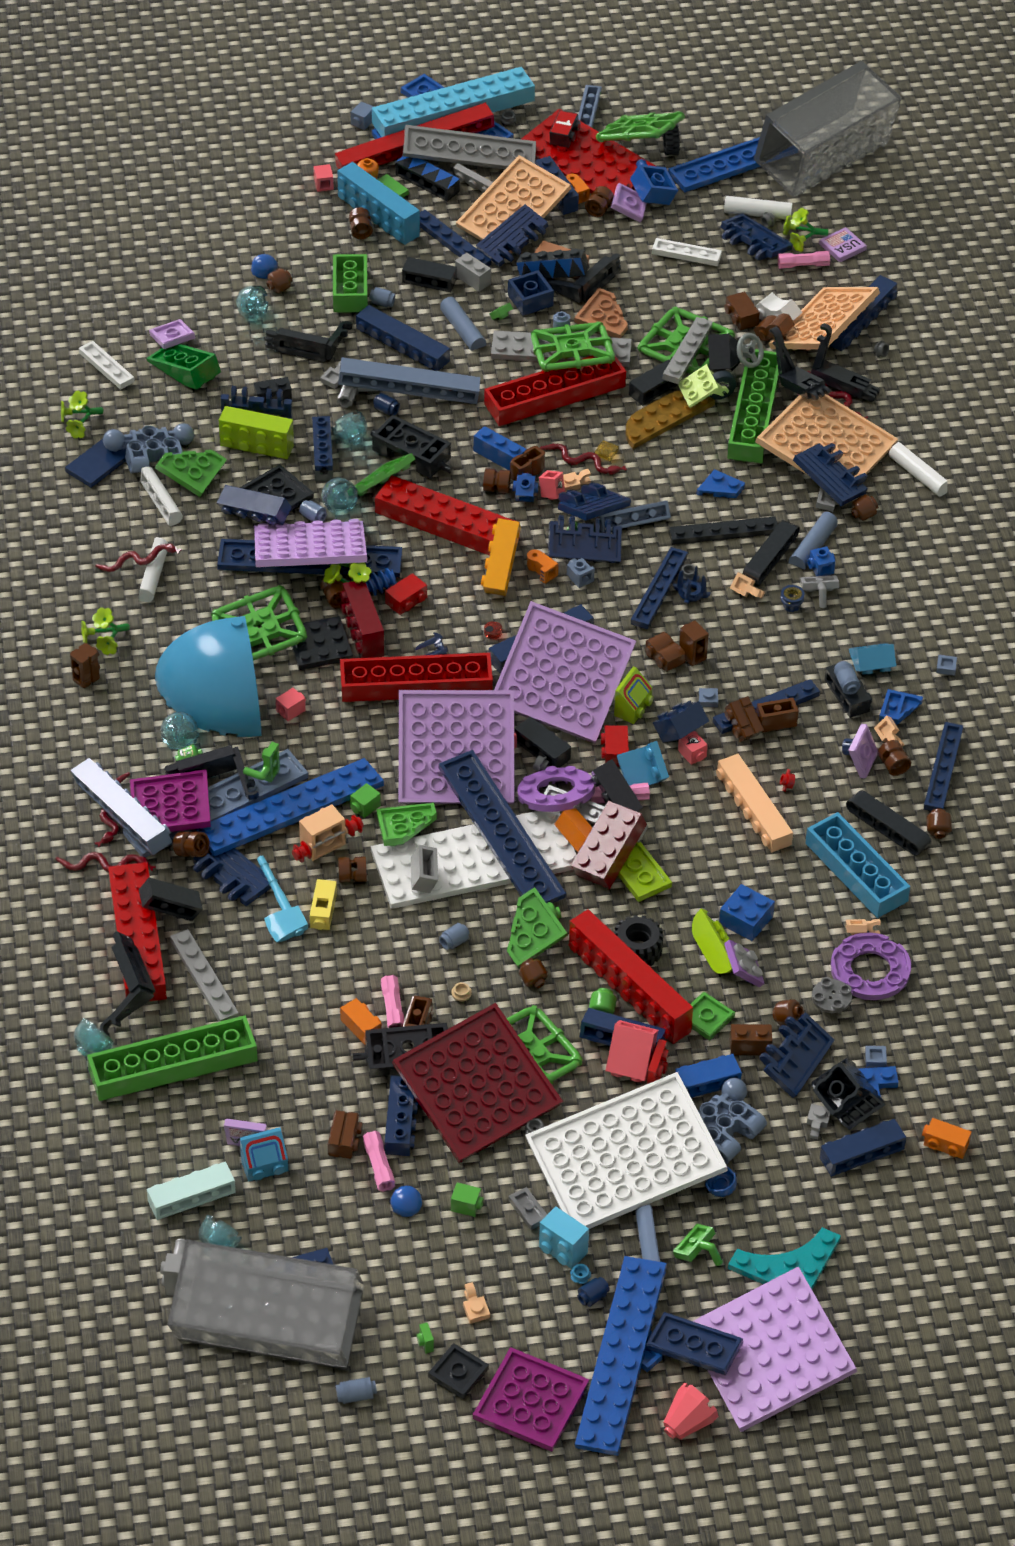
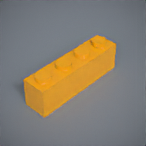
(501, 557)

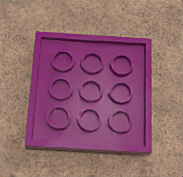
(176, 799)
(531, 1399)

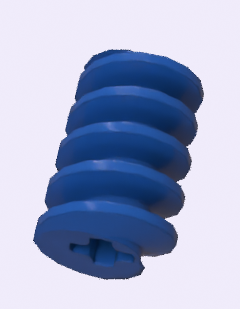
(381, 581)

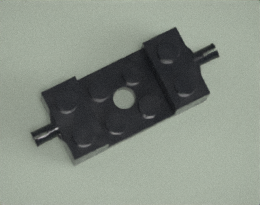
(428, 449)
(386, 1045)

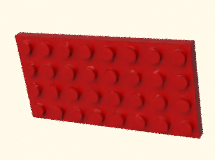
(591, 160)

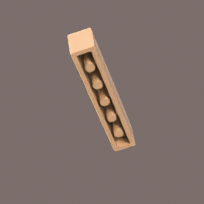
(754, 803)

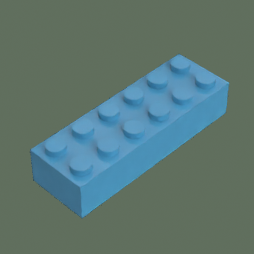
(385, 206)
(857, 865)

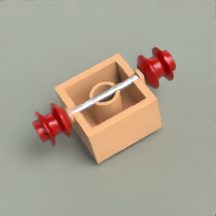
(324, 833)

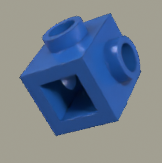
(525, 487)
(822, 561)

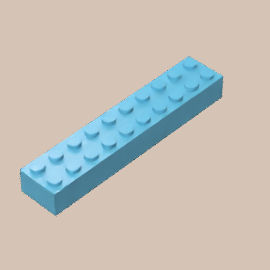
(497, 90)

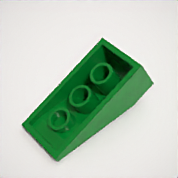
(186, 364)

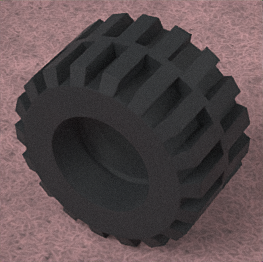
(642, 930)

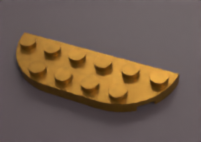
(661, 417)

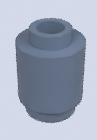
(382, 297)
(560, 319)
(312, 511)
(454, 936)

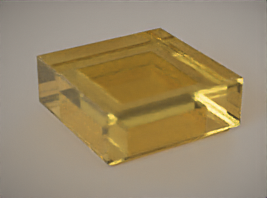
(607, 450)

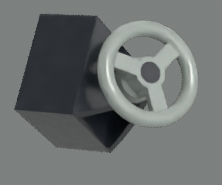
(728, 353)

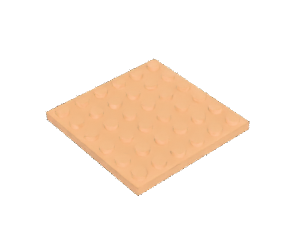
(826, 422)

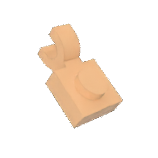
(574, 481)
(744, 586)
(887, 730)
(858, 926)
(475, 1308)

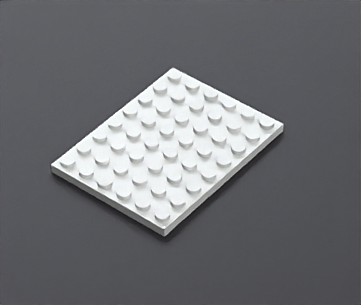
(626, 1152)

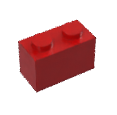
(406, 594)
(615, 742)

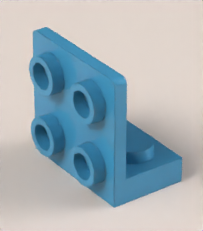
(643, 765)

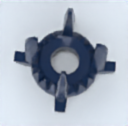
(684, 588)
(437, 640)

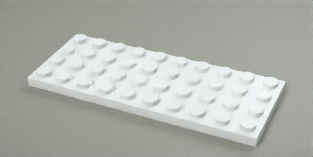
(466, 860)

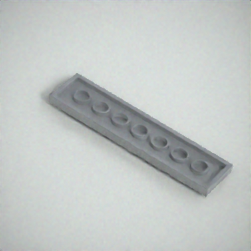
(465, 147)
(519, 347)

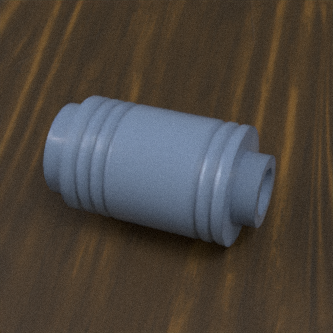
(847, 677)
(356, 1390)

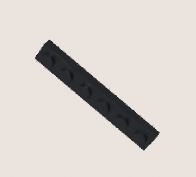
(722, 530)

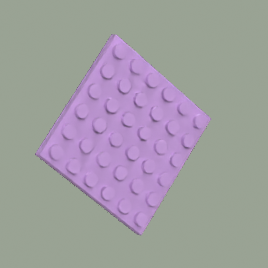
(310, 543)
(564, 671)
(445, 725)
(784, 1352)

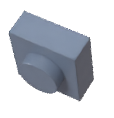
(946, 664)
(708, 697)
(875, 1056)

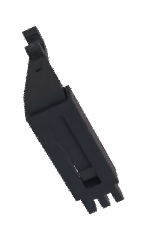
(587, 285)
(305, 344)
(838, 376)
(795, 377)
(216, 763)
(136, 978)

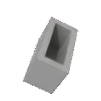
(473, 272)
(424, 869)

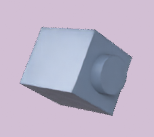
(361, 115)

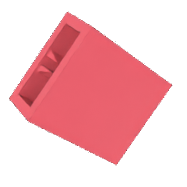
(631, 1050)

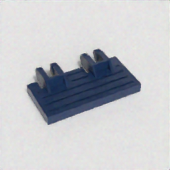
(512, 235)
(761, 239)
(256, 404)
(832, 476)
(592, 502)
(584, 542)
(234, 872)
(802, 1053)

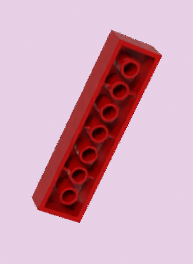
(551, 390)
(437, 513)
(384, 676)
(137, 921)
(630, 976)

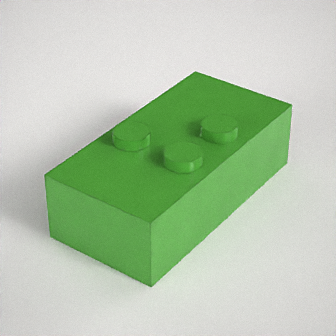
(350, 282)

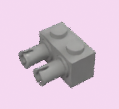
(171, 1267)

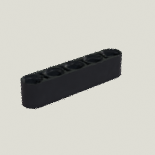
(771, 551)
(888, 822)

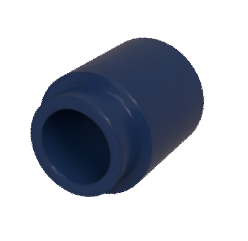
(386, 404)
(593, 1291)

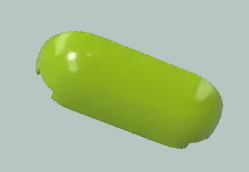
(711, 939)

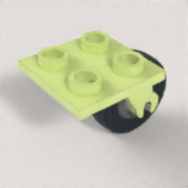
(706, 383)

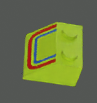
(632, 696)

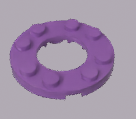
(582, 790)
(876, 944)

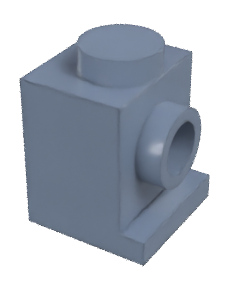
(577, 569)

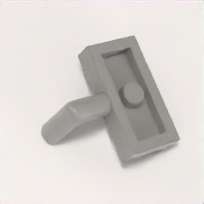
(823, 583)

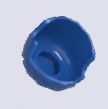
(263, 265)
(722, 1184)
(406, 1201)

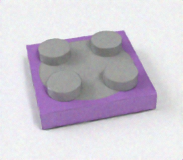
(744, 963)

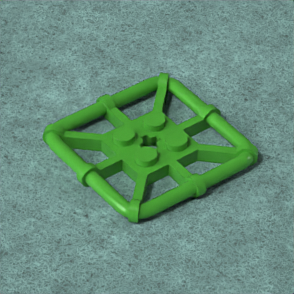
(640, 126)
(676, 337)
(572, 345)
(269, 622)
(538, 1047)

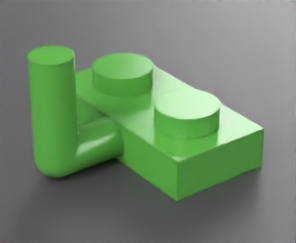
(271, 764)
(695, 1241)

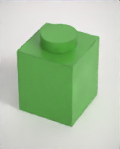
(365, 800)
(466, 1199)

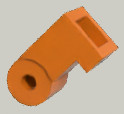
(579, 186)
(542, 564)

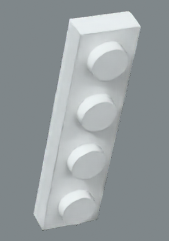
(686, 252)
(106, 365)

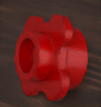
(787, 780)

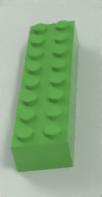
(754, 408)
(172, 1058)

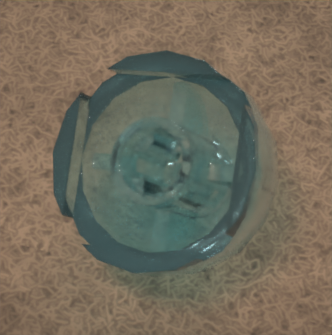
(252, 302)
(350, 429)
(339, 495)
(179, 730)
(91, 1039)
(218, 1233)

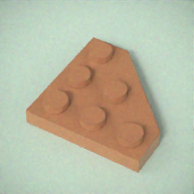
(603, 308)

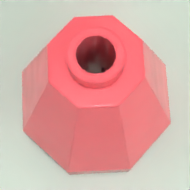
(688, 1413)

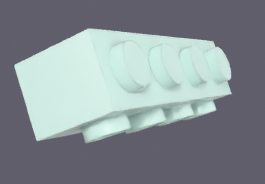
(191, 1190)

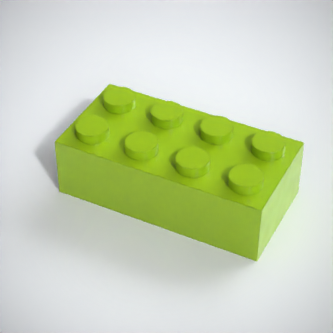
(256, 432)

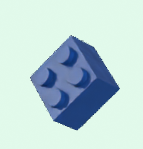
(746, 912)

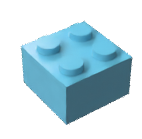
(563, 1237)

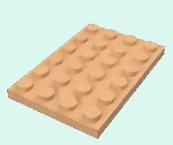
(517, 185)
(831, 306)

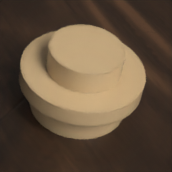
(461, 992)

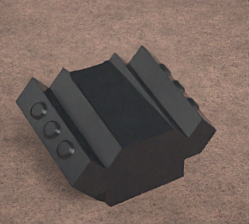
(847, 1093)

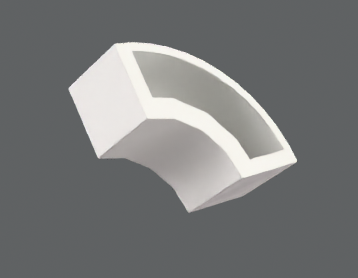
(774, 306)

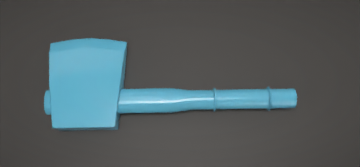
(288, 921)

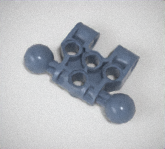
(148, 443)
(731, 1114)

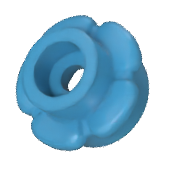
(580, 1269)

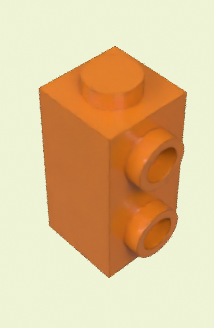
(573, 827)
(359, 1018)
(946, 1138)

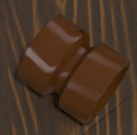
(599, 201)
(360, 223)
(496, 480)
(332, 593)
(894, 757)
(191, 844)
(345, 869)

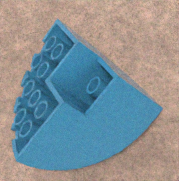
(213, 677)

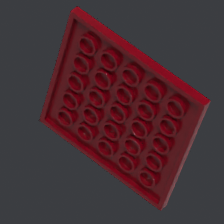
(477, 1082)

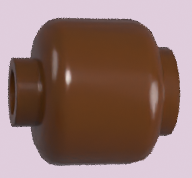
(279, 280)
(864, 507)
(939, 823)
(533, 973)
(785, 1009)

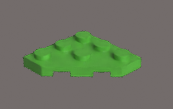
(192, 469)
(382, 473)
(404, 822)
(533, 928)

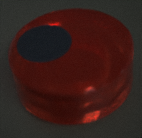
(493, 630)

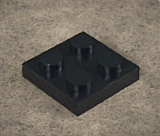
(458, 1371)

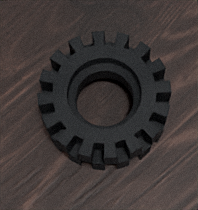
(671, 142)

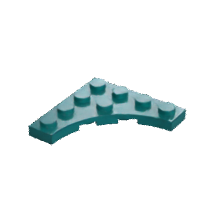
(810, 1258)

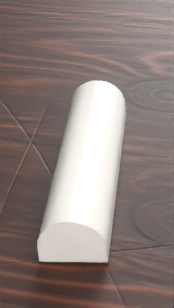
(757, 207)
(919, 469)
(160, 496)
(152, 573)

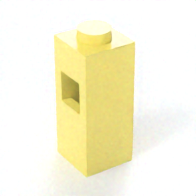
(323, 904)

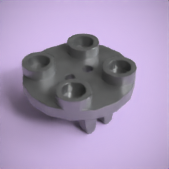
(827, 1001)

